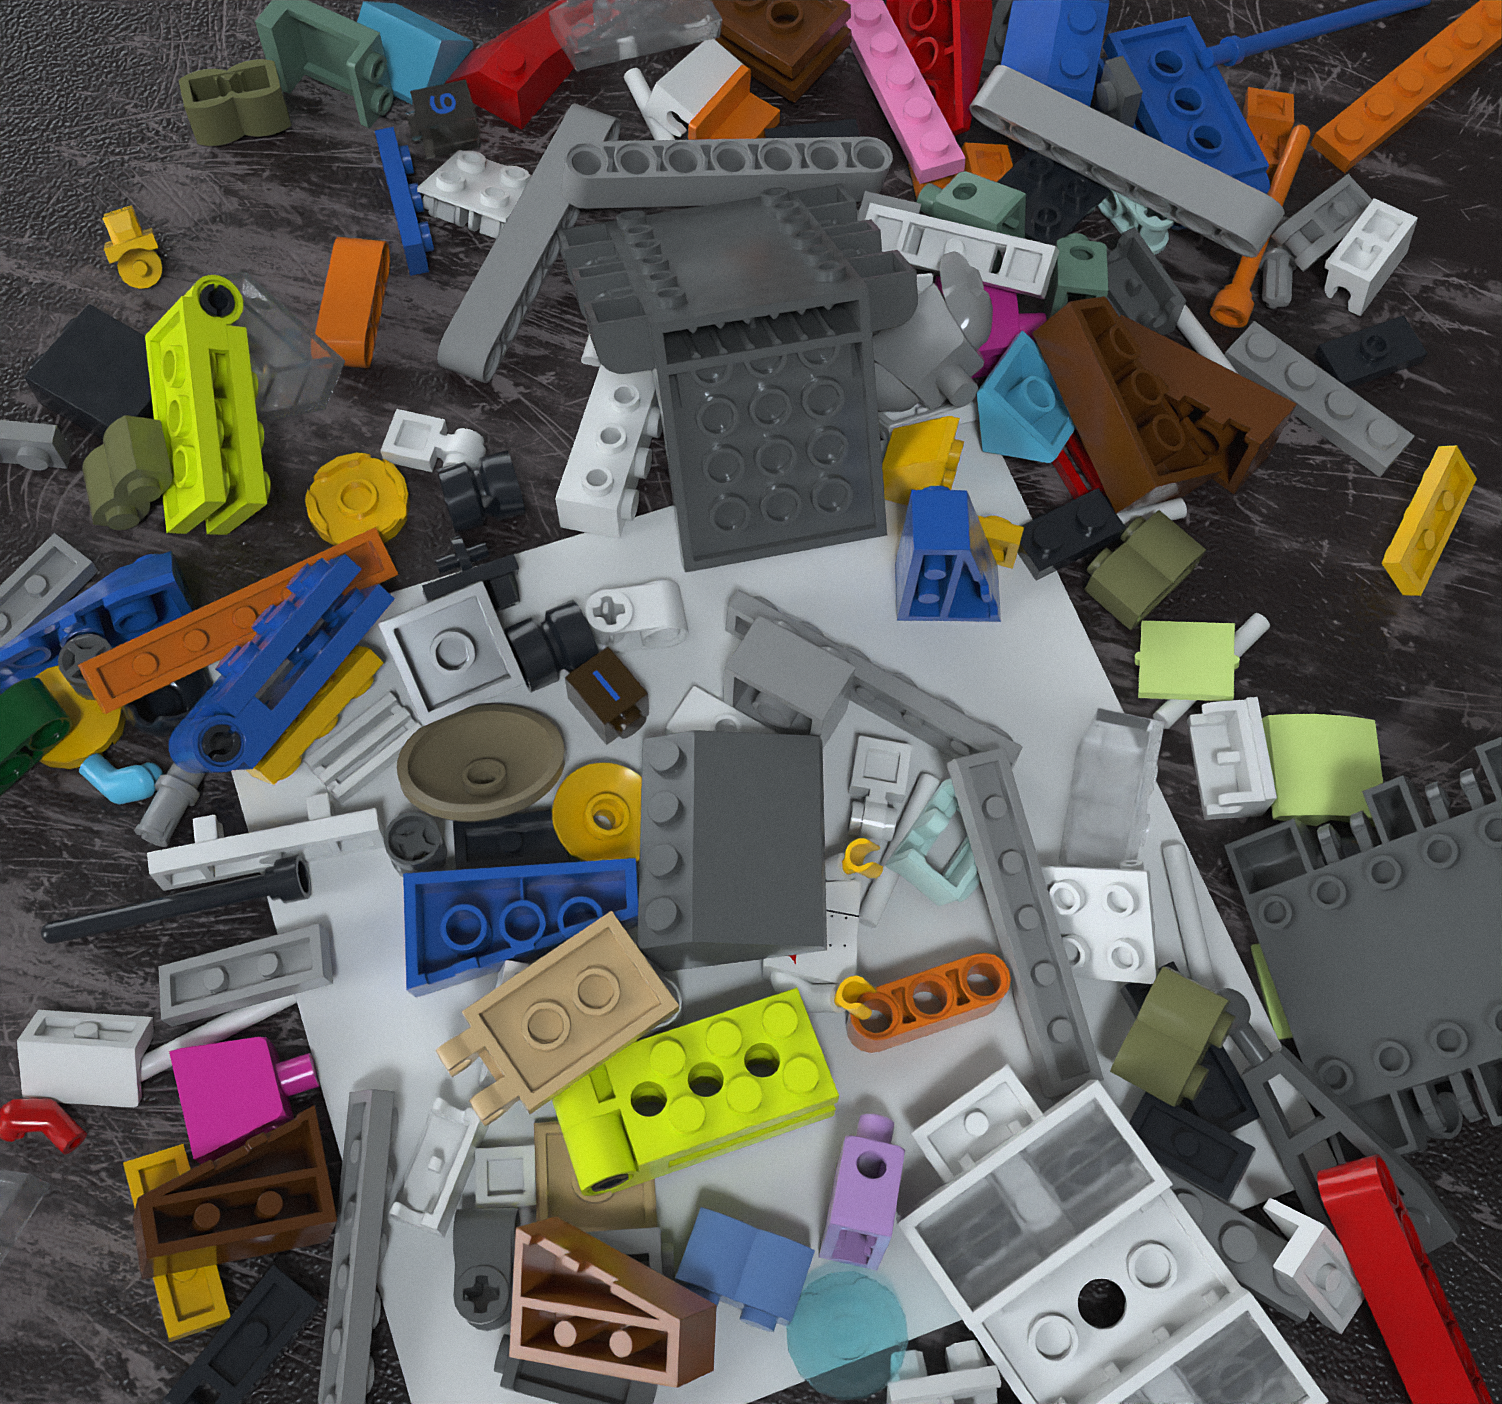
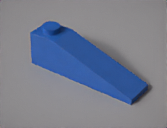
(115, 608)

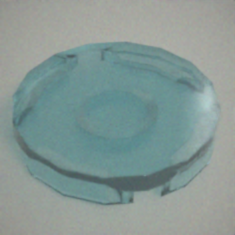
(847, 1335)

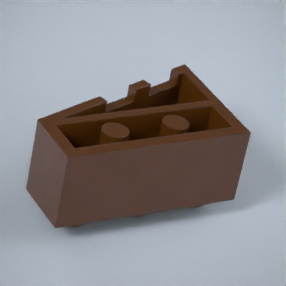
(242, 1205)

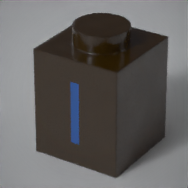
(608, 696)

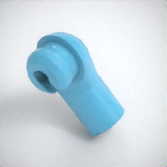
(121, 784)

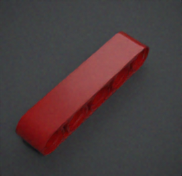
(1400, 1284)

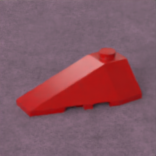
(949, 49)
(516, 69)

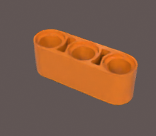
(354, 298)
(951, 988)

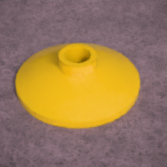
(599, 791)

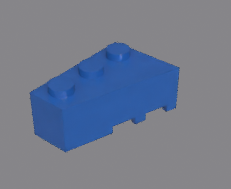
(945, 561)

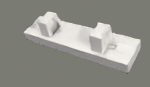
(925, 239)
(221, 858)

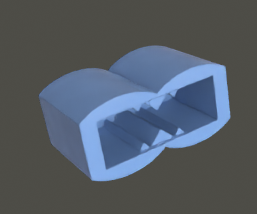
(745, 1269)

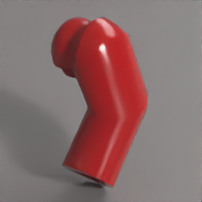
(43, 1116)

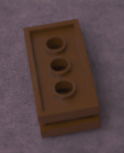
(785, 40)

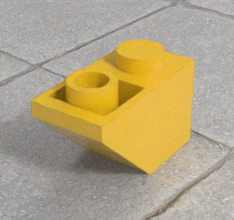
(921, 458)

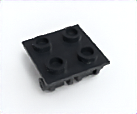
(1054, 196)

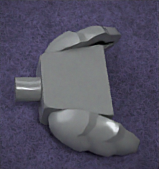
(938, 346)

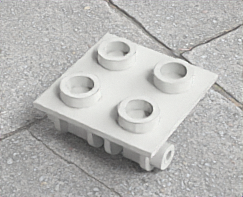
(474, 191)
(1105, 920)

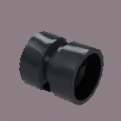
(481, 491)
(552, 645)

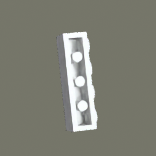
(610, 454)

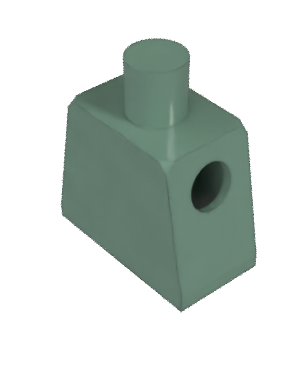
(978, 204)
(1078, 272)

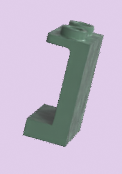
(328, 48)

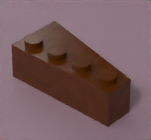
(1121, 408)
(1232, 414)

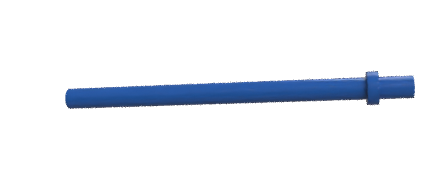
(1234, 49)

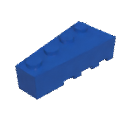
(478, 918)

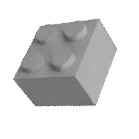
(451, 653)
(788, 681)

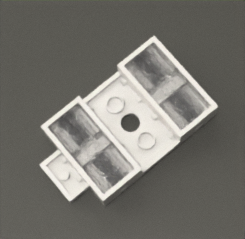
(1077, 1198)

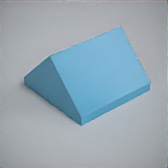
(415, 48)
(1022, 406)

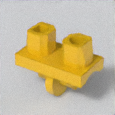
(132, 248)

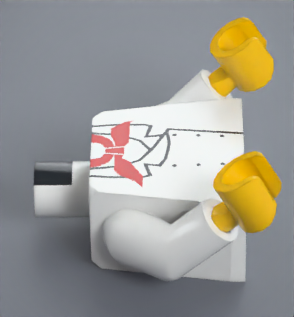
(829, 977)

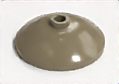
(481, 763)

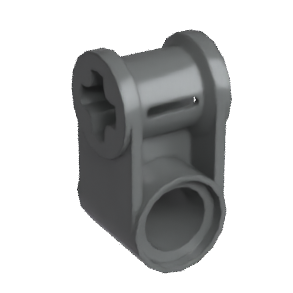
(484, 1257)

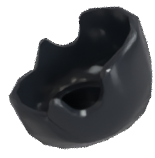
(166, 707)

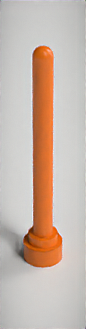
(1235, 303)

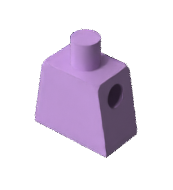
(864, 1195)

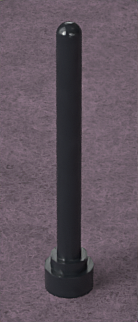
(284, 881)

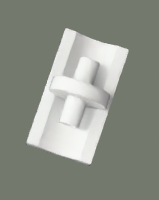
(966, 1383)

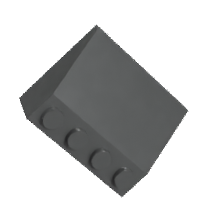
(731, 848)

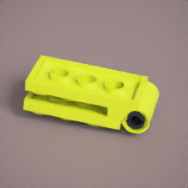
(207, 410)
(620, 1148)

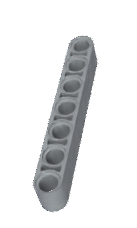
(1127, 161)
(717, 169)
(520, 255)

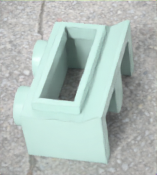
(908, 860)

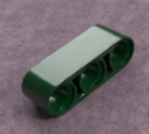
(29, 728)

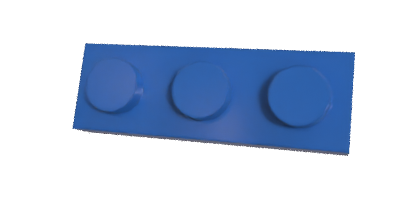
(405, 200)

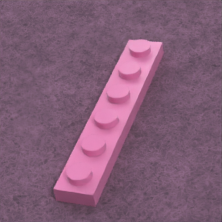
(903, 92)

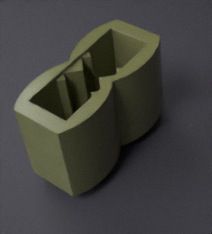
(235, 102)
(127, 472)
(1143, 569)
(1172, 1037)

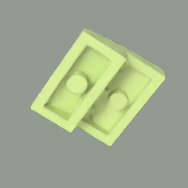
(1321, 766)

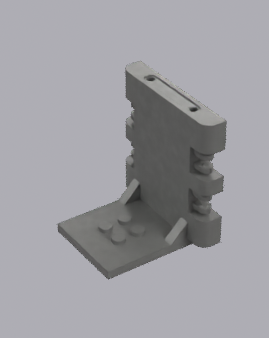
(756, 360)
(1390, 952)

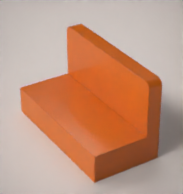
(734, 112)

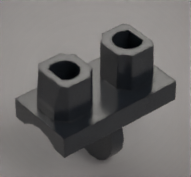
(496, 575)

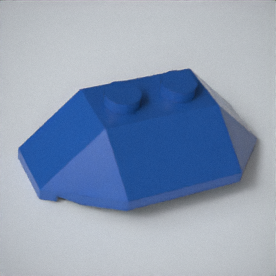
(1057, 43)

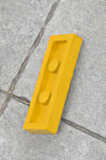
(1429, 520)
(319, 716)
(188, 1298)

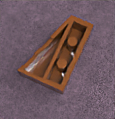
(604, 1311)

